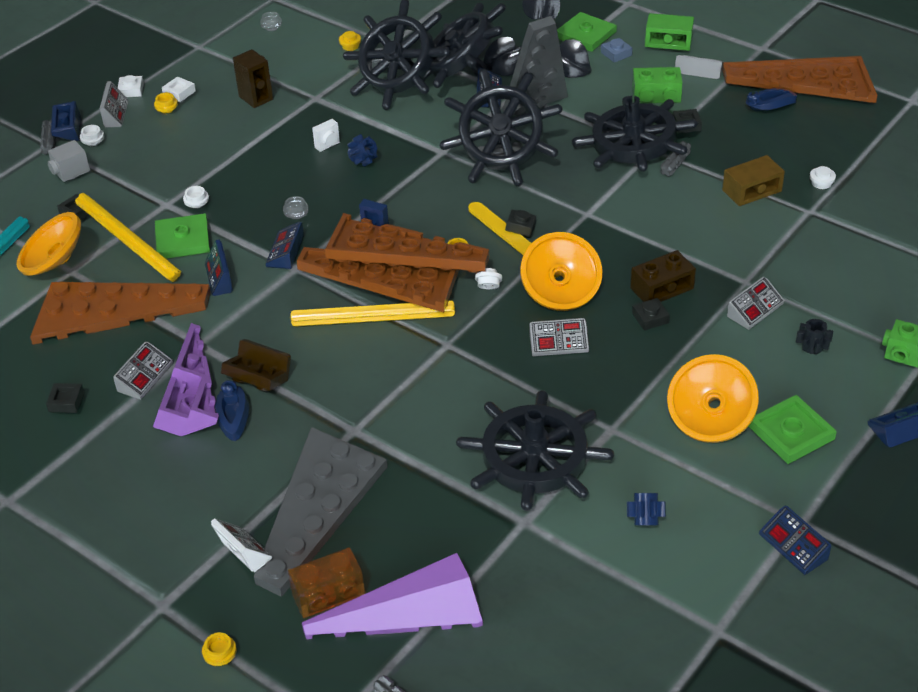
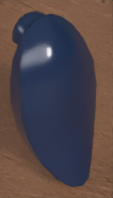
(770, 99)
(232, 410)

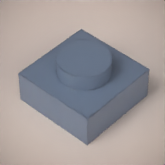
(616, 50)

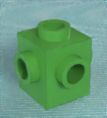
(902, 343)

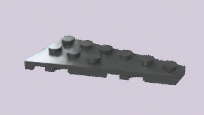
(542, 57)
(320, 496)

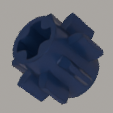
(362, 150)
(646, 509)

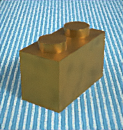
(753, 180)

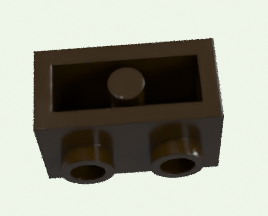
(253, 78)
(663, 277)

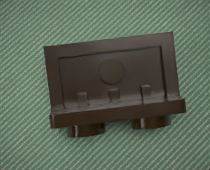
(258, 365)

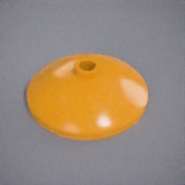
(50, 245)
(566, 256)
(708, 380)

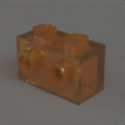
(326, 582)

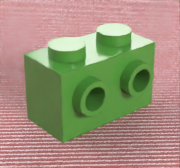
(669, 31)
(657, 84)

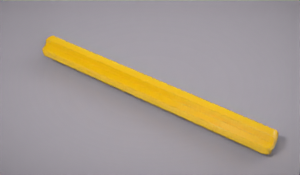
(128, 237)
(368, 313)

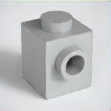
(68, 161)

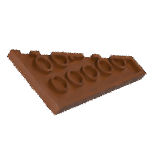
(815, 76)
(400, 246)
(420, 286)
(112, 305)

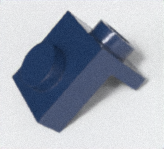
(374, 211)

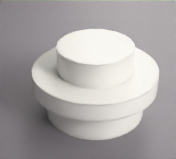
(91, 135)
(822, 177)
(195, 197)
(488, 279)

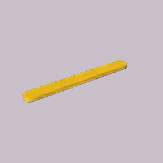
(498, 226)

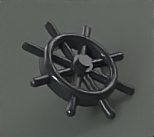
(466, 40)
(396, 54)
(501, 127)
(631, 130)
(534, 448)

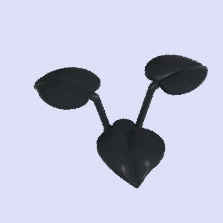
(503, 54)

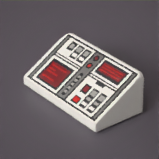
(241, 544)

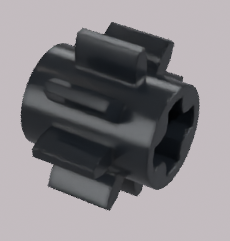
(814, 336)

